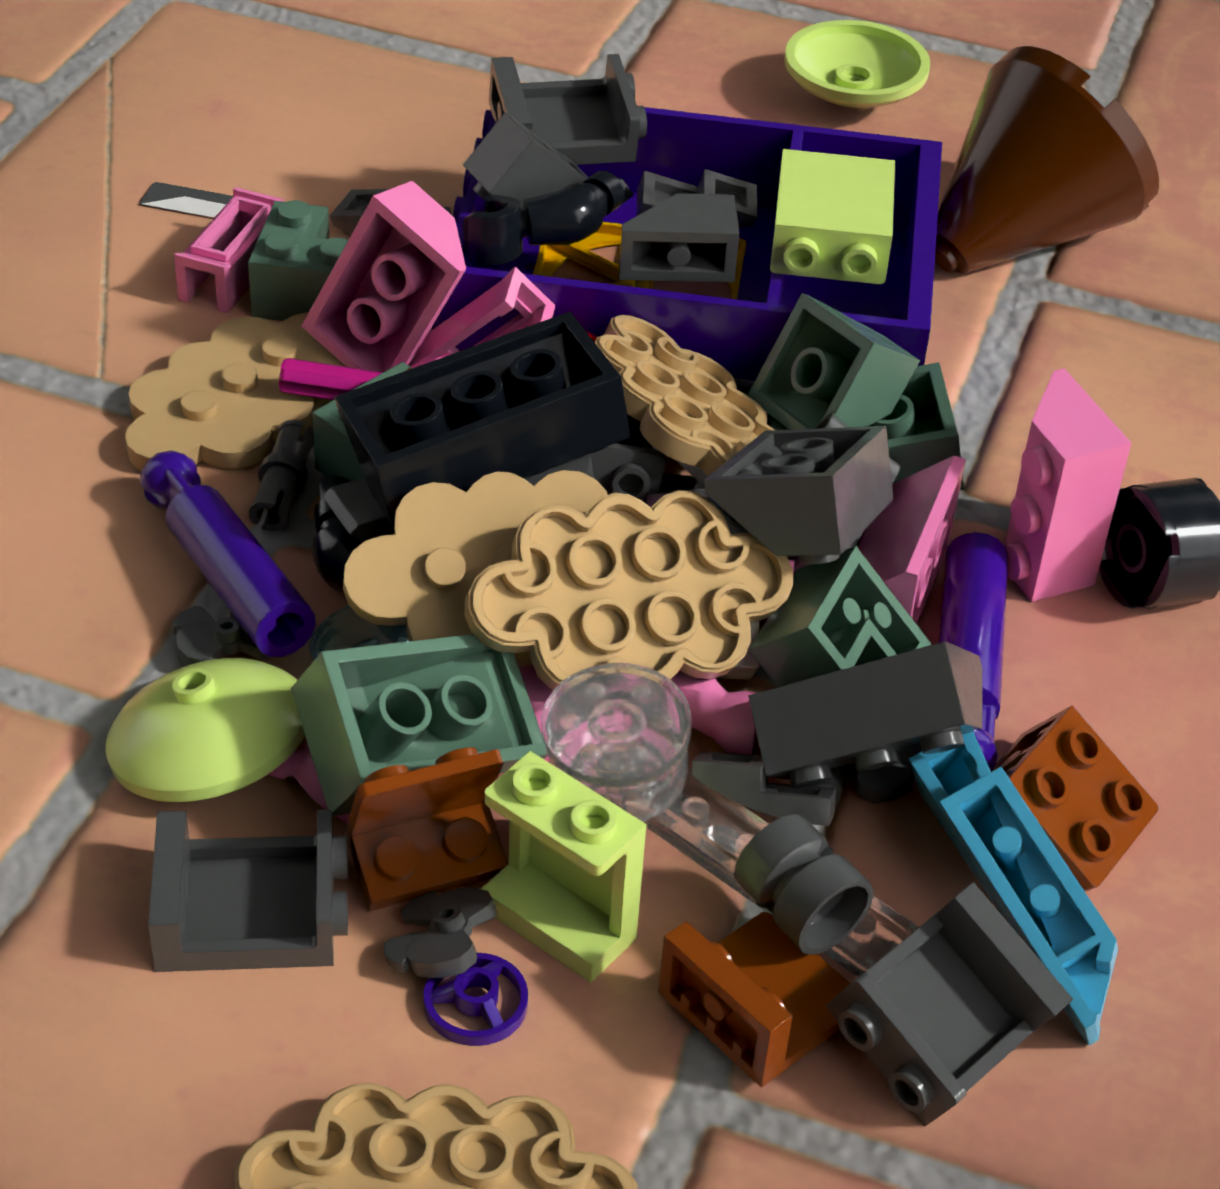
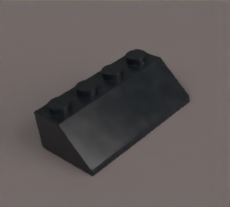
(486, 410)

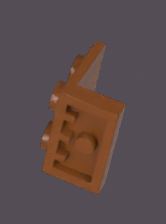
(1078, 794)
(425, 828)
(751, 994)

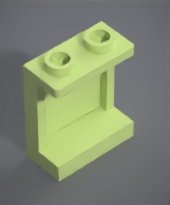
(833, 217)
(569, 866)

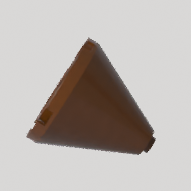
(1040, 165)

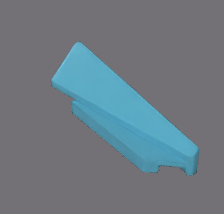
(1022, 874)

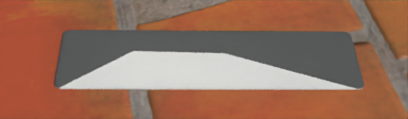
(185, 199)

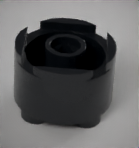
(1163, 544)

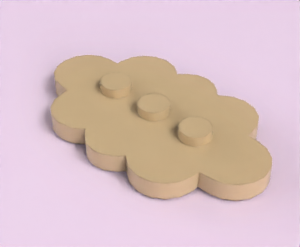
(224, 395)
(680, 396)
(445, 543)
(628, 588)
(431, 1141)

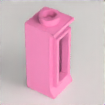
(224, 249)
(511, 292)

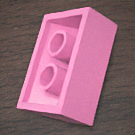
(388, 281)
(1064, 492)
(913, 533)

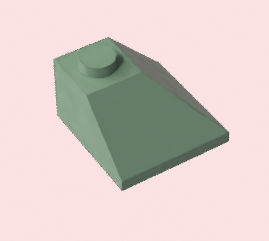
(830, 366)

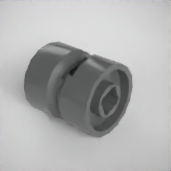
(804, 885)

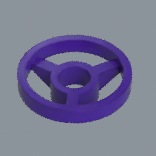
(484, 975)

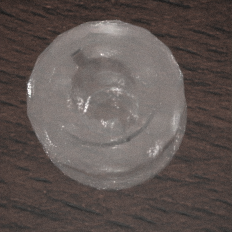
(621, 735)

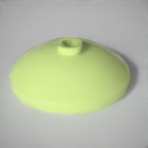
(857, 63)
(205, 730)

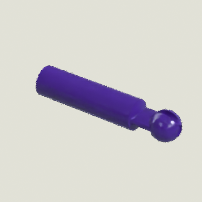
(228, 555)
(976, 618)

